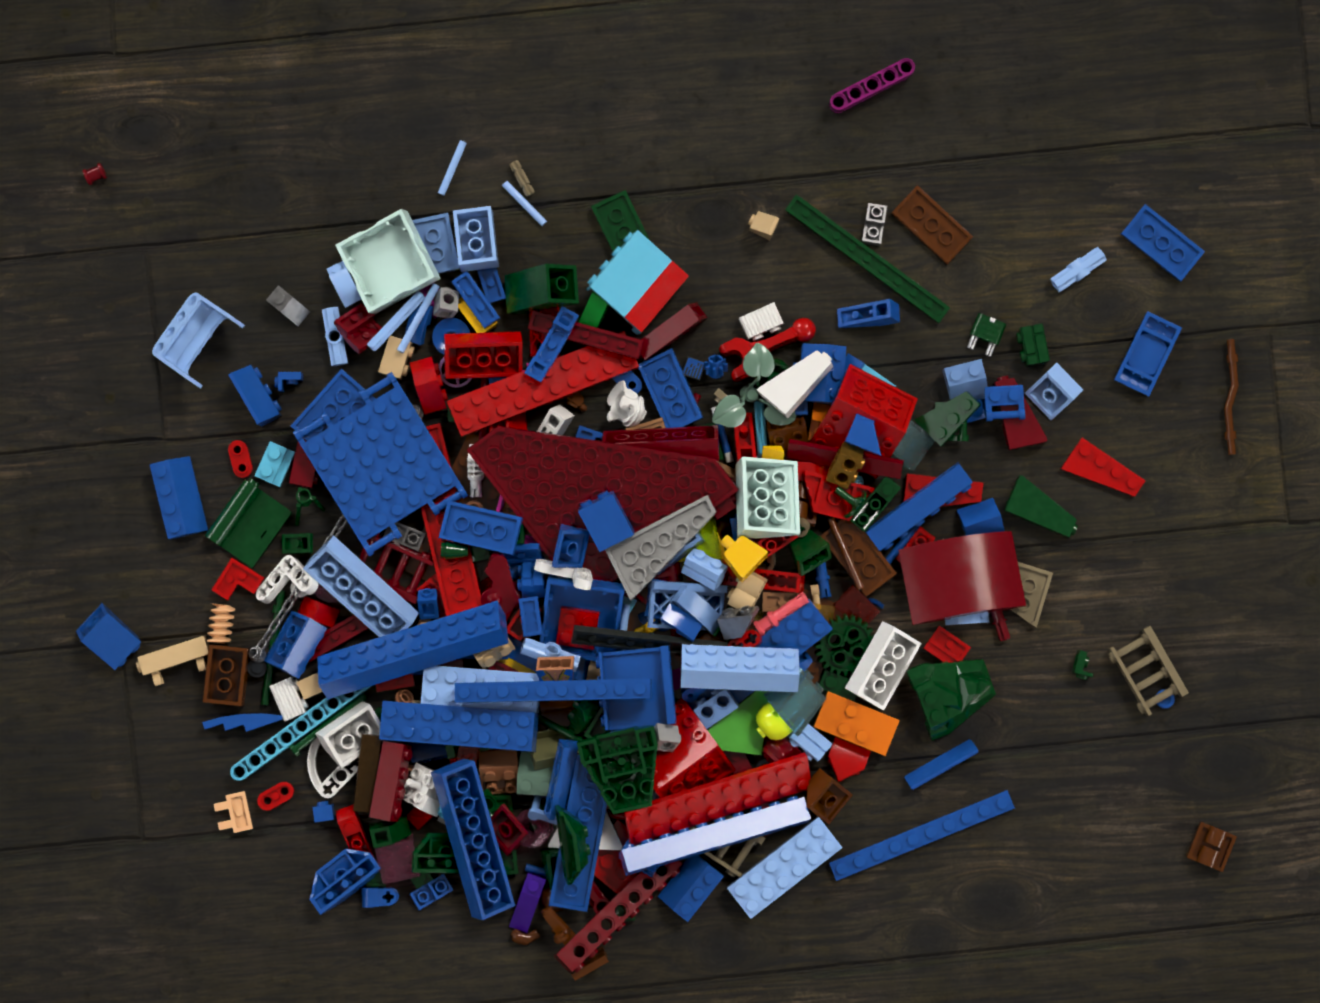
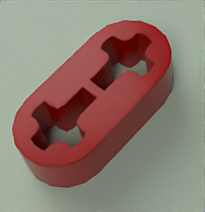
(739, 641)

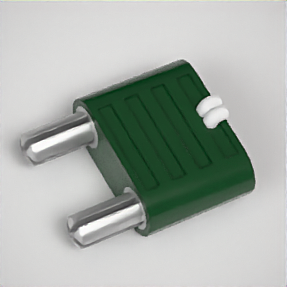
(988, 330)

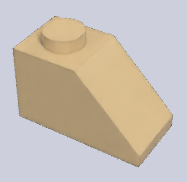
(763, 224)

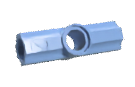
(1078, 269)
(336, 348)
(537, 649)

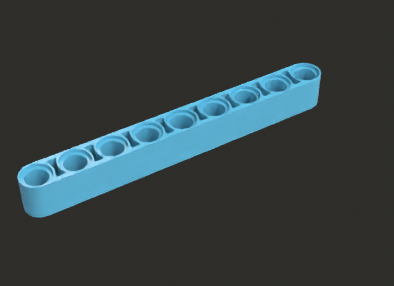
(296, 734)

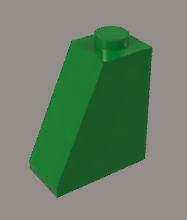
(594, 311)

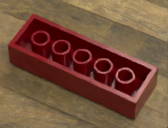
(687, 440)

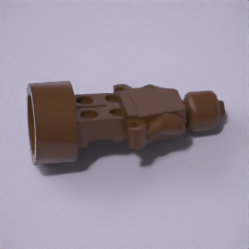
(576, 401)

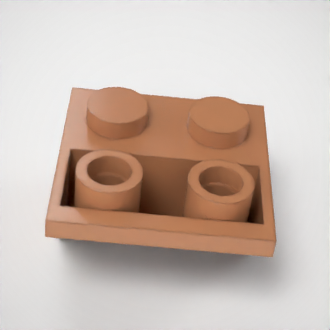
(499, 771)

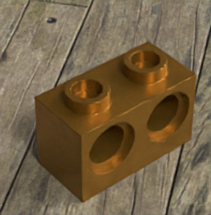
(845, 465)

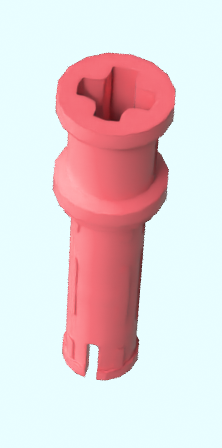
(773, 618)

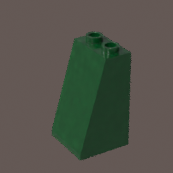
(541, 288)

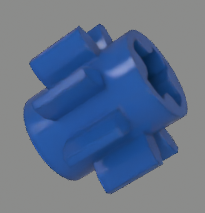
(715, 366)

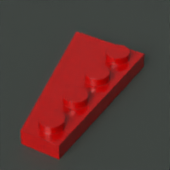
(1095, 465)
(917, 482)

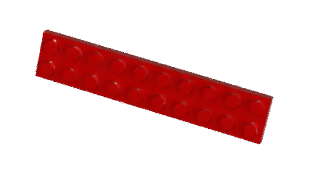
(523, 393)
(455, 576)
(719, 798)

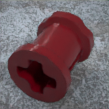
(94, 173)

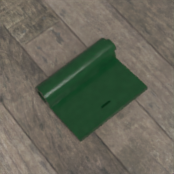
(246, 520)

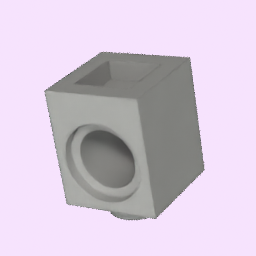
(443, 309)
(667, 737)

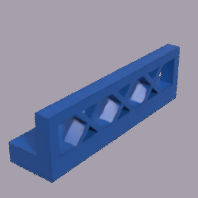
(561, 777)

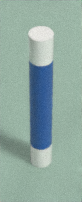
(724, 441)

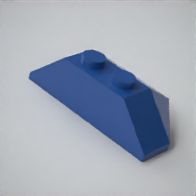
(342, 878)

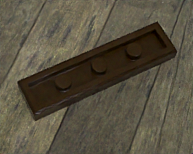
(366, 772)

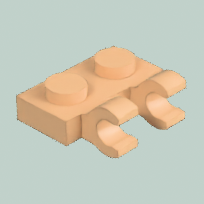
(238, 811)

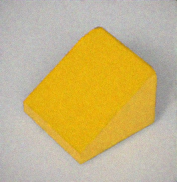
(773, 452)

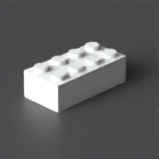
(883, 665)

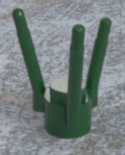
(303, 500)

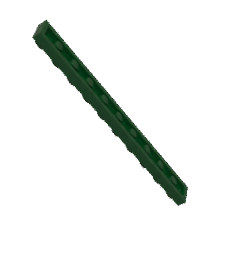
(867, 259)

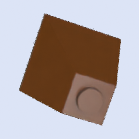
(826, 796)

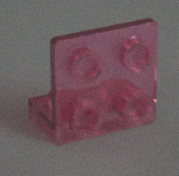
(397, 860)

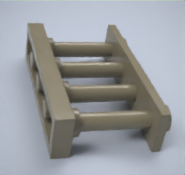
(1166, 671)
(733, 869)

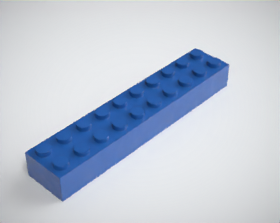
(412, 649)

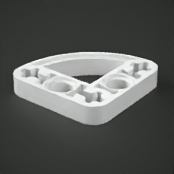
(312, 770)

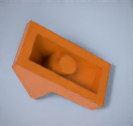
(818, 413)

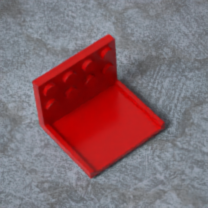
(873, 399)
(693, 761)

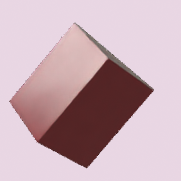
(508, 830)

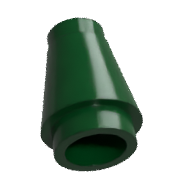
(453, 550)

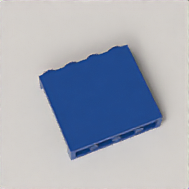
(638, 664)

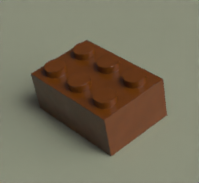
(226, 675)

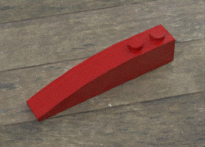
(776, 580)

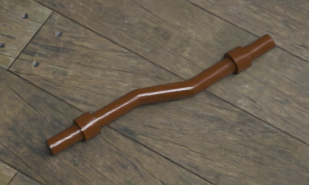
(1230, 434)

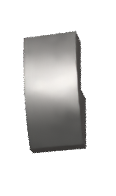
(874, 224)
(410, 537)

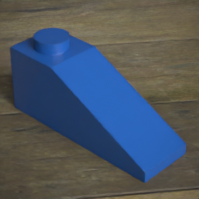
(869, 314)

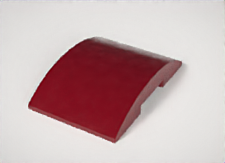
(961, 577)

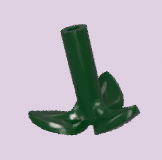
(855, 502)

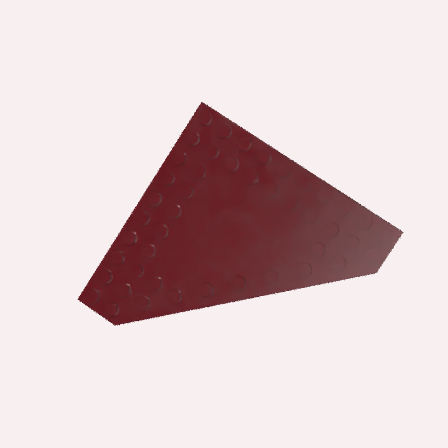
(552, 474)

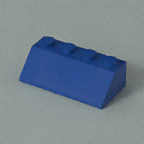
(178, 497)

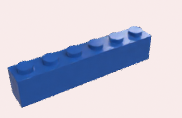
(919, 506)

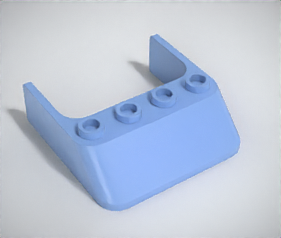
(189, 333)

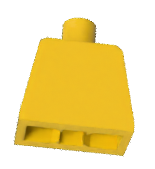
(742, 556)

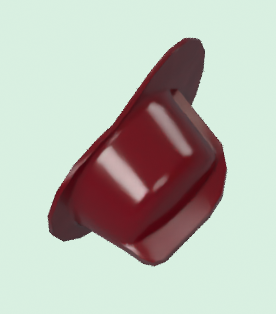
(778, 750)

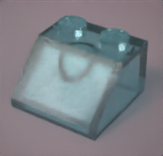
(913, 446)

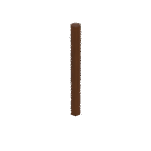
(845, 553)

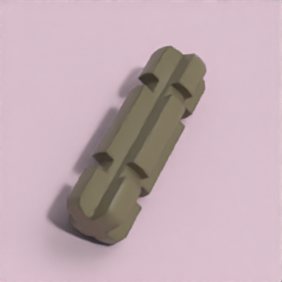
(521, 178)

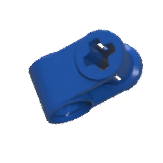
(376, 896)

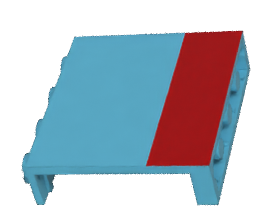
(637, 280)

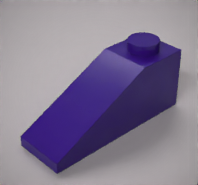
(527, 902)

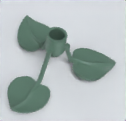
(730, 411)

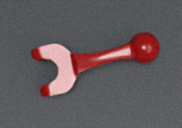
(801, 330)

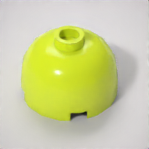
(771, 723)

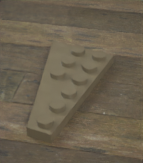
(1035, 588)

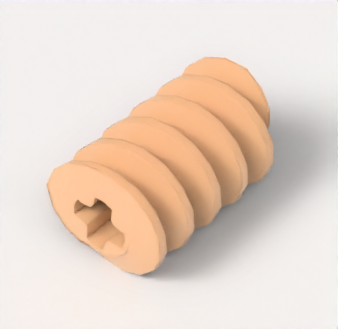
(220, 623)

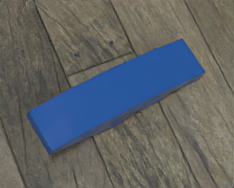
(250, 721)

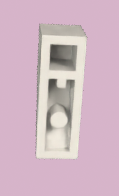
(556, 421)

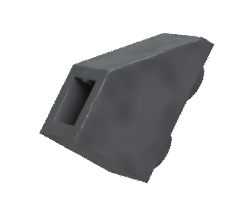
(736, 621)

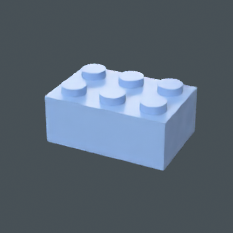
(475, 238)

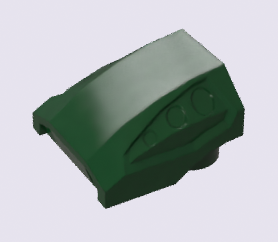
(582, 715)

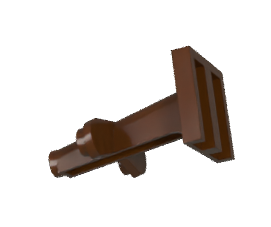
(564, 934)

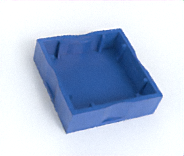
(602, 597)

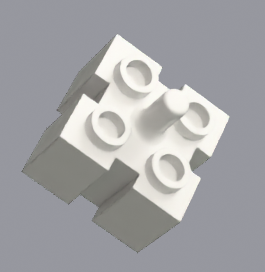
(421, 790)

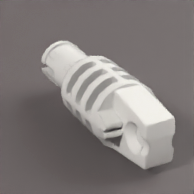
(475, 476)

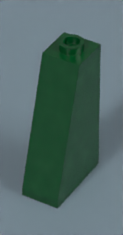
(1039, 509)

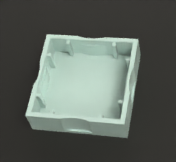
(388, 261)

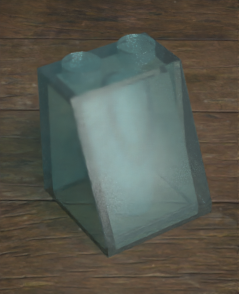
(799, 706)

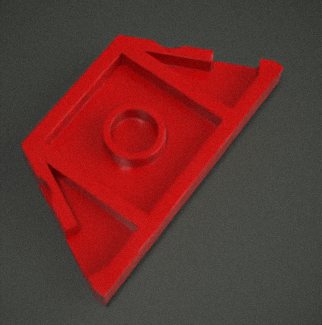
(825, 501)

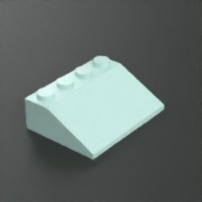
(767, 498)

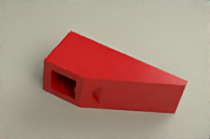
(353, 829)

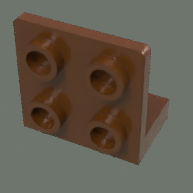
(781, 434)

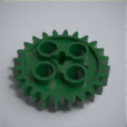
(841, 628)

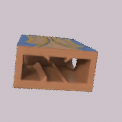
(555, 668)

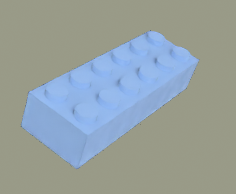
(360, 589)
(740, 668)
(440, 681)
(784, 867)

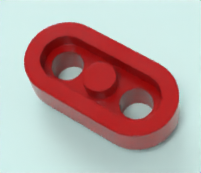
(240, 458)
(276, 796)

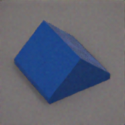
(981, 518)
(570, 547)

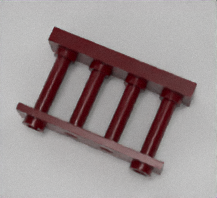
(409, 593)

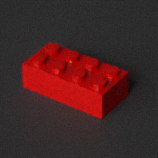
(482, 354)

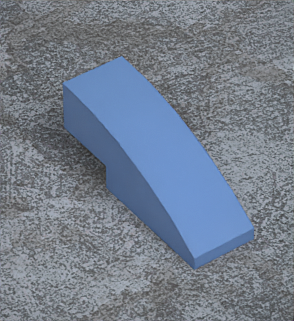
(697, 608)

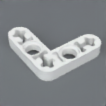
(286, 574)
(581, 577)

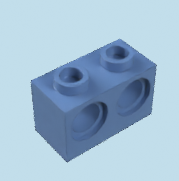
(718, 709)

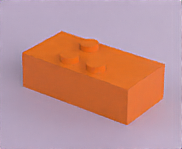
(856, 723)

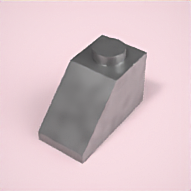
(288, 305)

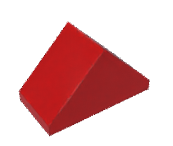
(319, 611)

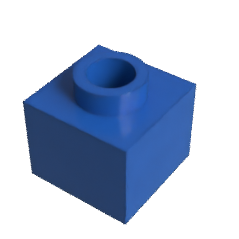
(323, 811)

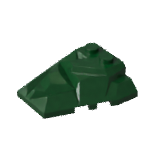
(950, 692)
(622, 766)

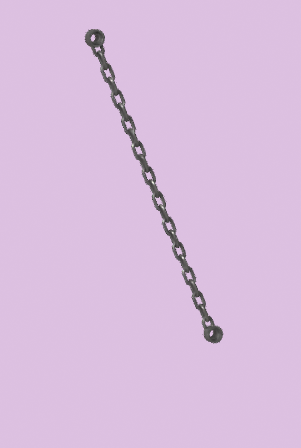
(259, 654)

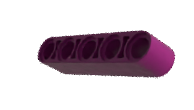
(878, 78)

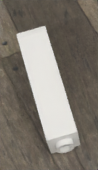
(796, 383)

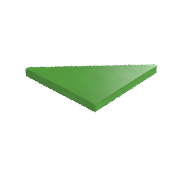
(738, 729)

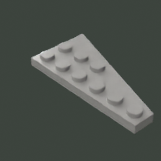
(653, 547)

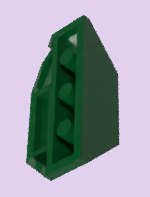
(572, 844)
(434, 855)

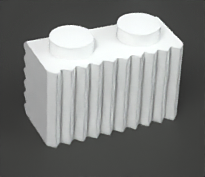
(761, 321)
(288, 698)

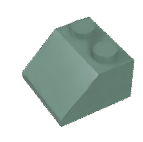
(530, 780)

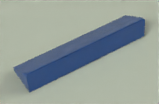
(941, 764)

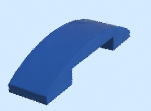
(552, 344)

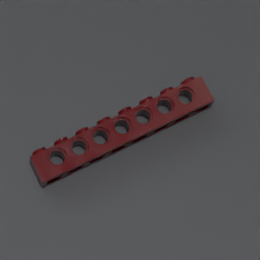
(566, 956)

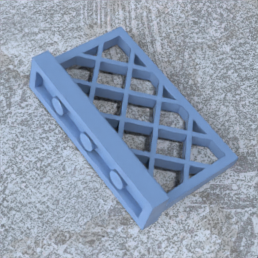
(672, 588)

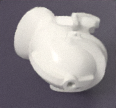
(625, 405)

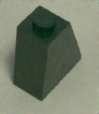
(809, 551)

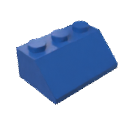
(828, 388)
(256, 395)
(295, 644)
(690, 886)

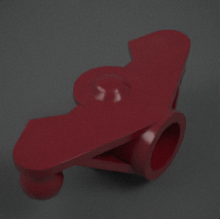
(499, 585)

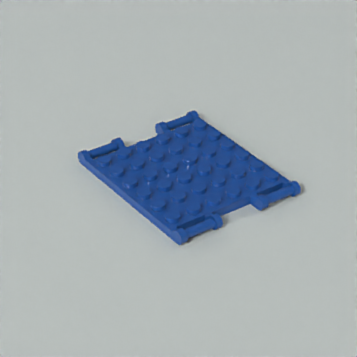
(380, 464)

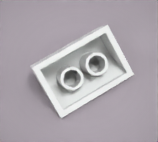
(343, 735)

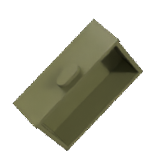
(546, 748)

